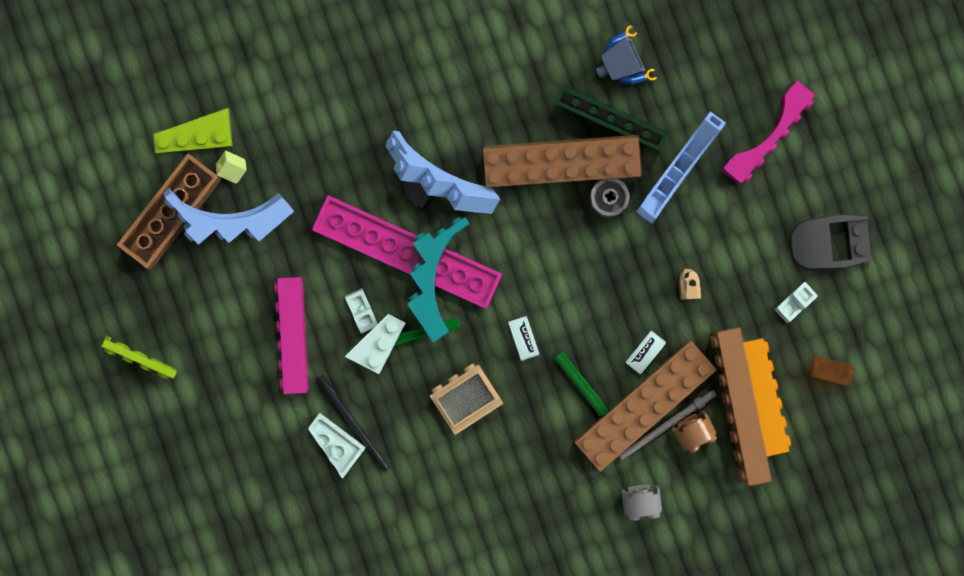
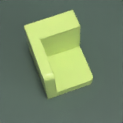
(231, 167)

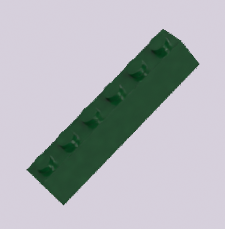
(611, 117)

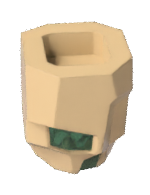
(689, 285)

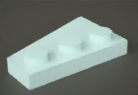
(336, 443)

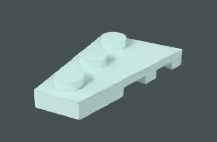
(377, 344)

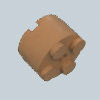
(695, 431)

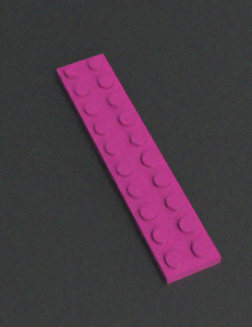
(396, 248)

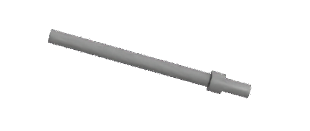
(699, 403)

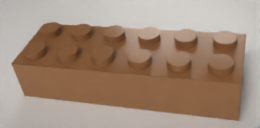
(158, 223)

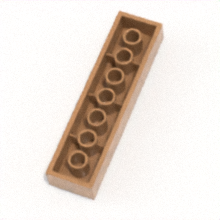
(562, 161)
(645, 405)
(741, 406)

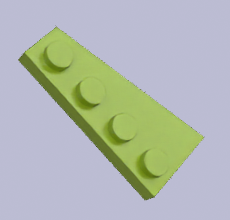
(199, 134)
(163, 370)

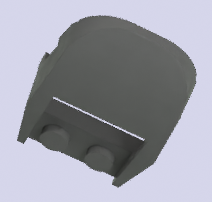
(813, 246)

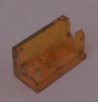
(831, 371)

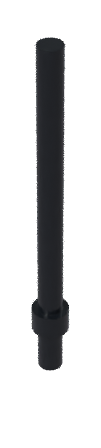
(330, 392)

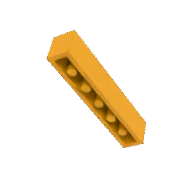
(765, 396)

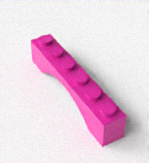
(792, 104)

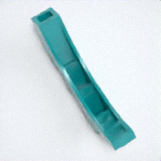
(425, 305)

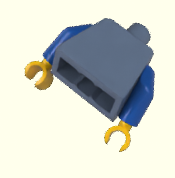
(623, 61)

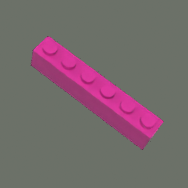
(292, 335)

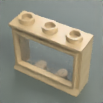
(466, 398)

